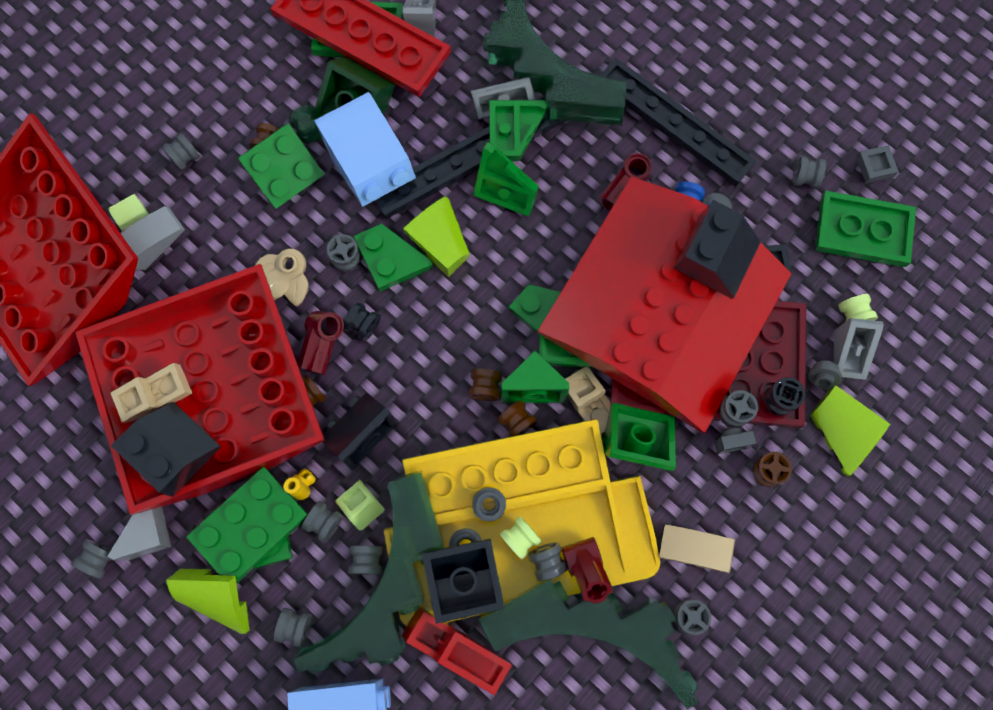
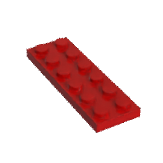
(369, 38)

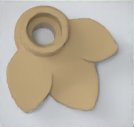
(286, 281)

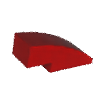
(456, 651)

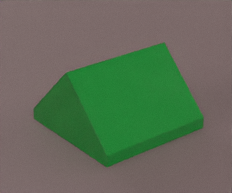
(534, 383)
(640, 437)

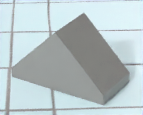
(421, 14)
(855, 346)
(142, 536)

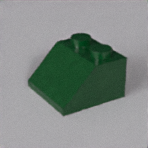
(349, 80)

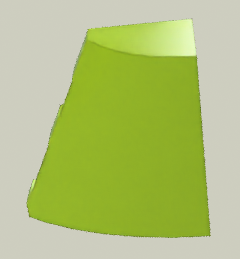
(439, 236)
(848, 427)
(211, 596)

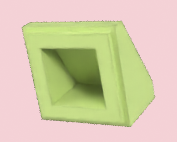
(128, 211)
(360, 505)

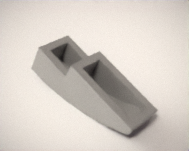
(152, 235)

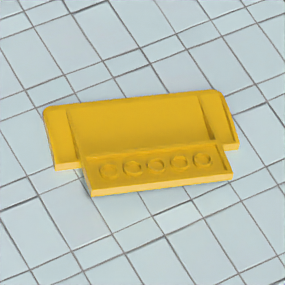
(561, 491)

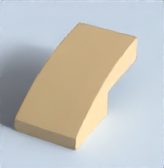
(150, 394)
(588, 397)
(697, 548)

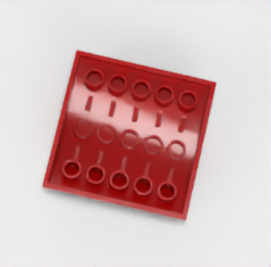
(58, 255)
(653, 323)
(238, 373)

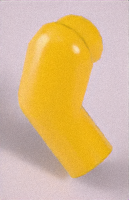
(299, 484)

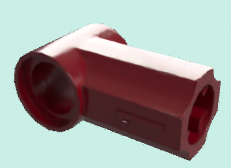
(617, 185)
(319, 344)
(586, 566)

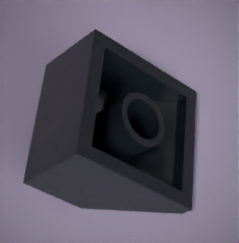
(719, 249)
(358, 430)
(166, 448)
(463, 580)

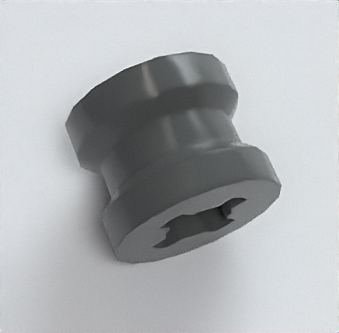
(180, 151)
(809, 172)
(340, 246)
(744, 405)
(322, 521)
(92, 559)
(365, 560)
(548, 561)
(697, 621)
(292, 627)

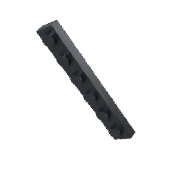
(681, 125)

